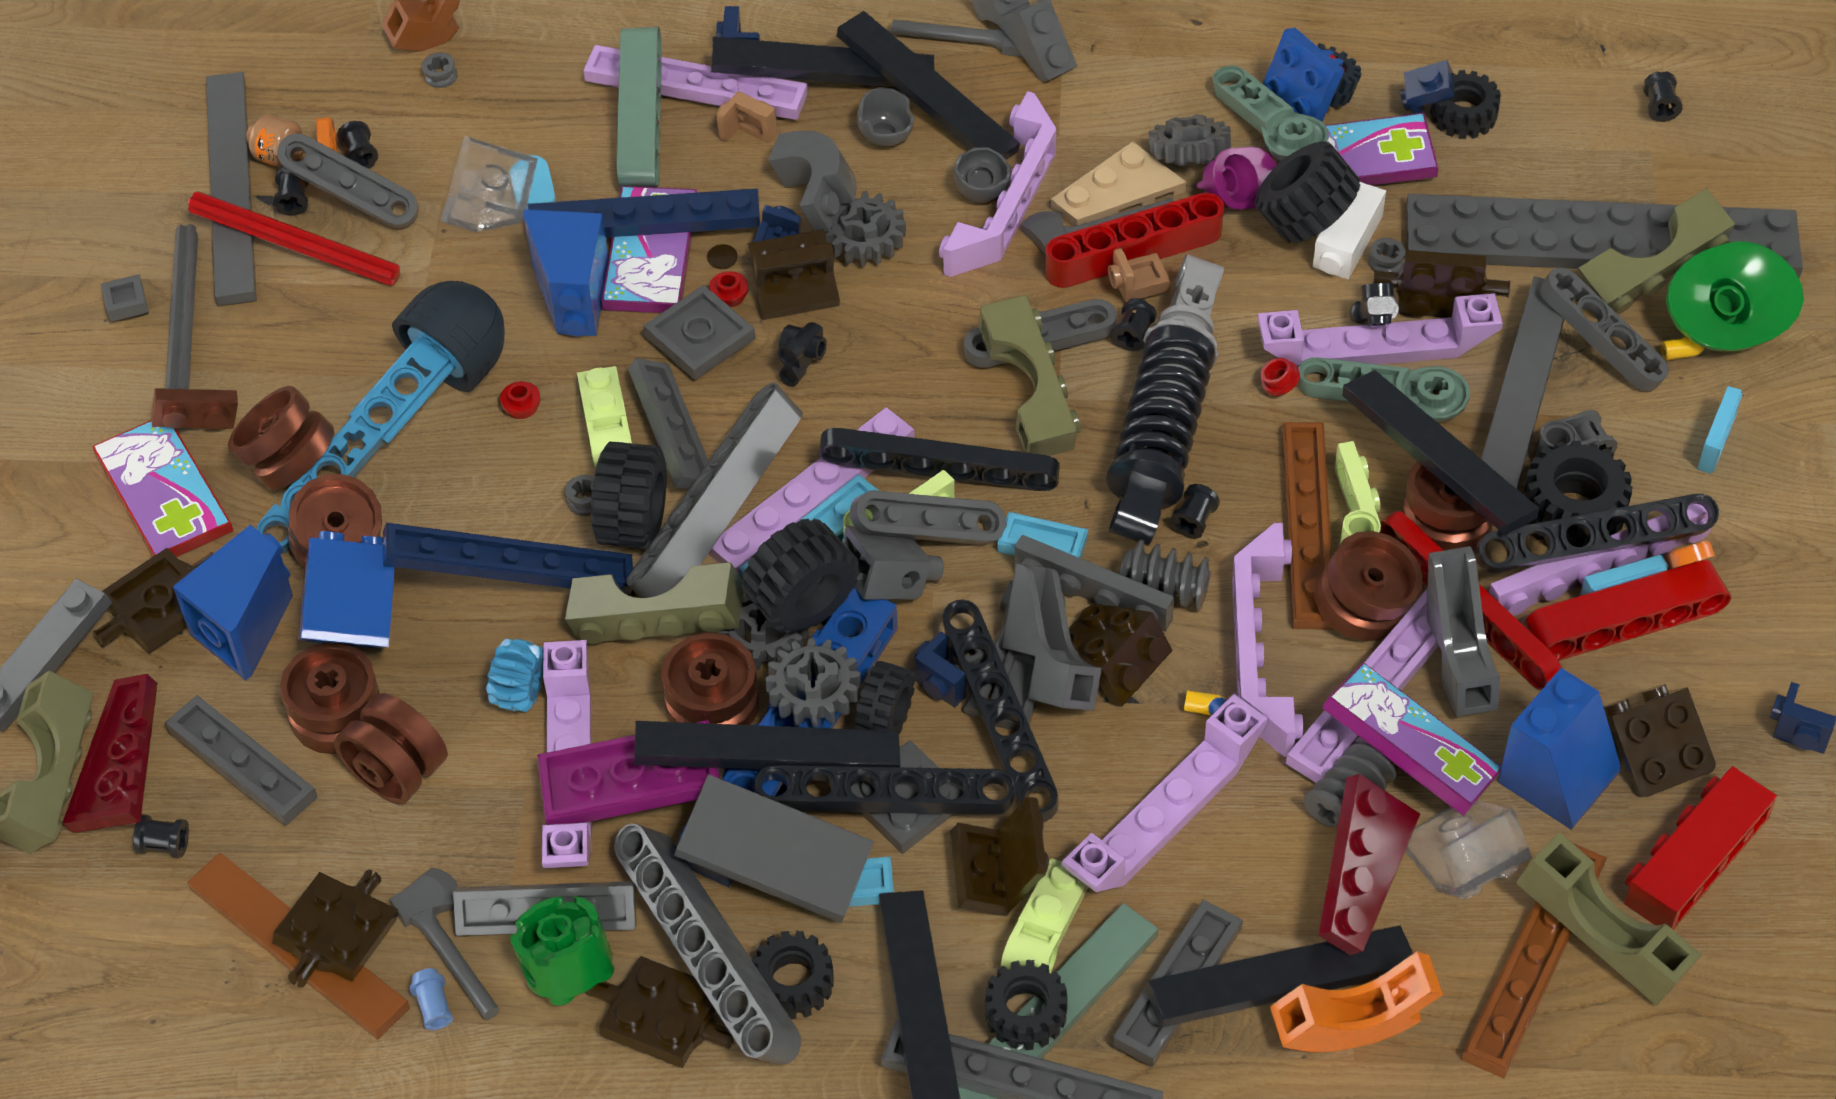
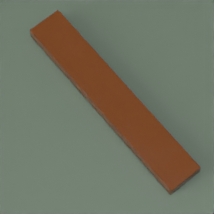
(1306, 517)
(258, 915)
(1520, 987)

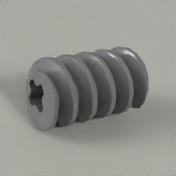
(1168, 573)
(1327, 795)

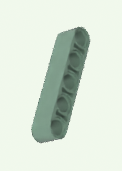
(639, 107)

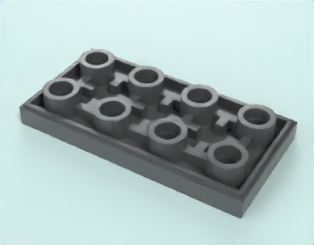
(774, 848)

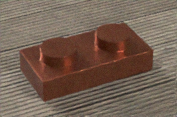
(194, 408)

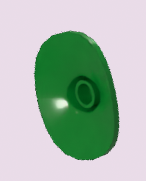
(1734, 296)

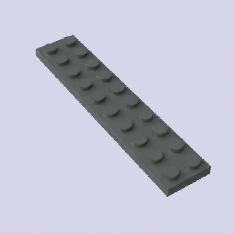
(1572, 231)

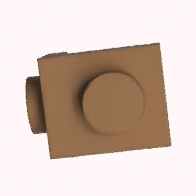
(748, 115)
(1138, 276)

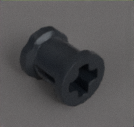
(1662, 96)
(355, 139)
(291, 193)
(1134, 324)
(1194, 511)
(161, 836)

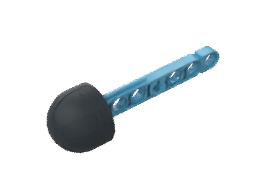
(450, 337)

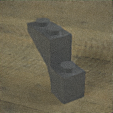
(1033, 31)
(1458, 627)
(1040, 628)

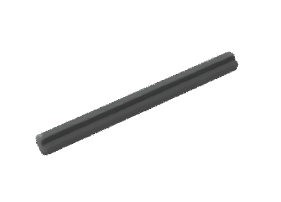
(182, 308)

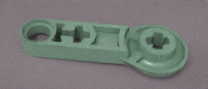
(1269, 114)
(1414, 384)

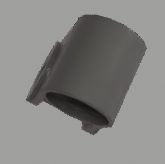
(1575, 429)

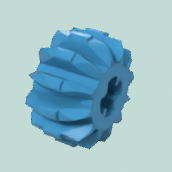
(515, 675)

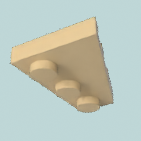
(1117, 183)

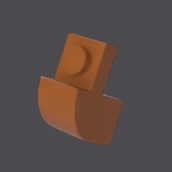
(420, 23)

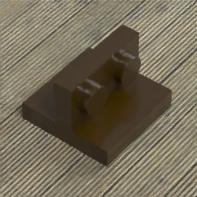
(794, 274)

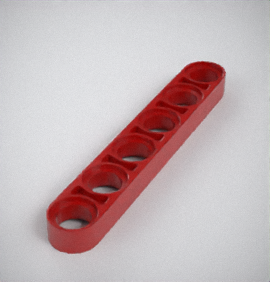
(1501, 628)

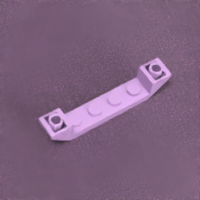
(977, 247)
(1408, 341)
(1259, 562)
(568, 726)
(1173, 803)

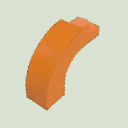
(1357, 1016)

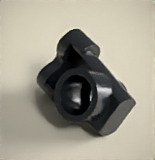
(1377, 305)
(798, 349)

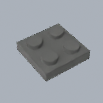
(699, 332)
(907, 829)

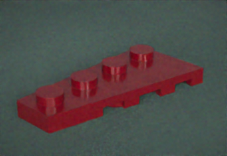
(117, 761)
(1364, 861)

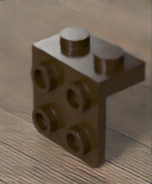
(1123, 644)
(1660, 739)
(1000, 864)

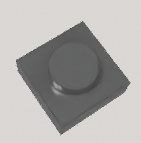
(124, 298)

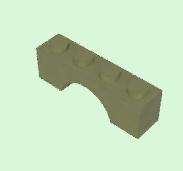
(1693, 229)
(1014, 336)
(701, 602)
(54, 718)
(1644, 954)

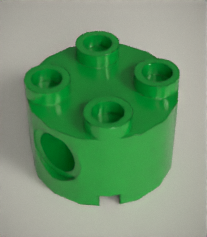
(562, 948)

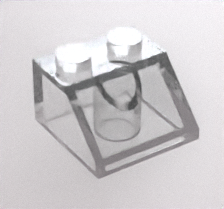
(487, 186)
(1468, 849)

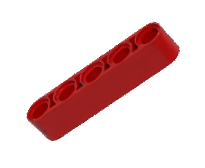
(1159, 230)
(1630, 610)

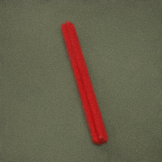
(294, 238)

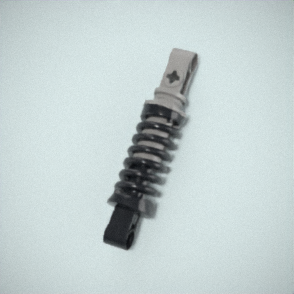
(1165, 404)

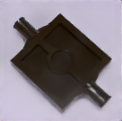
(1433, 280)
(146, 602)
(334, 927)
(659, 1013)

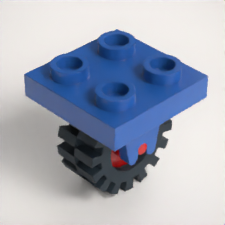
(1311, 75)

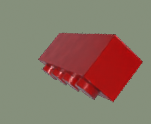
(1699, 848)

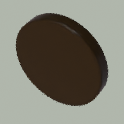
(722, 256)

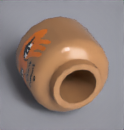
(266, 136)

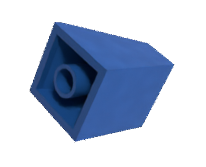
(570, 266)
(346, 592)
(237, 599)
(1561, 750)

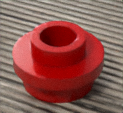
(729, 287)
(1279, 376)
(520, 399)

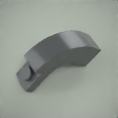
(814, 161)

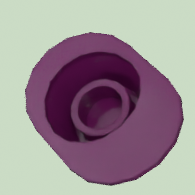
(1237, 175)

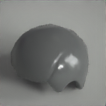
(885, 117)
(981, 174)

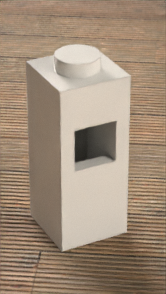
(1345, 241)

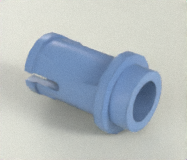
(428, 988)

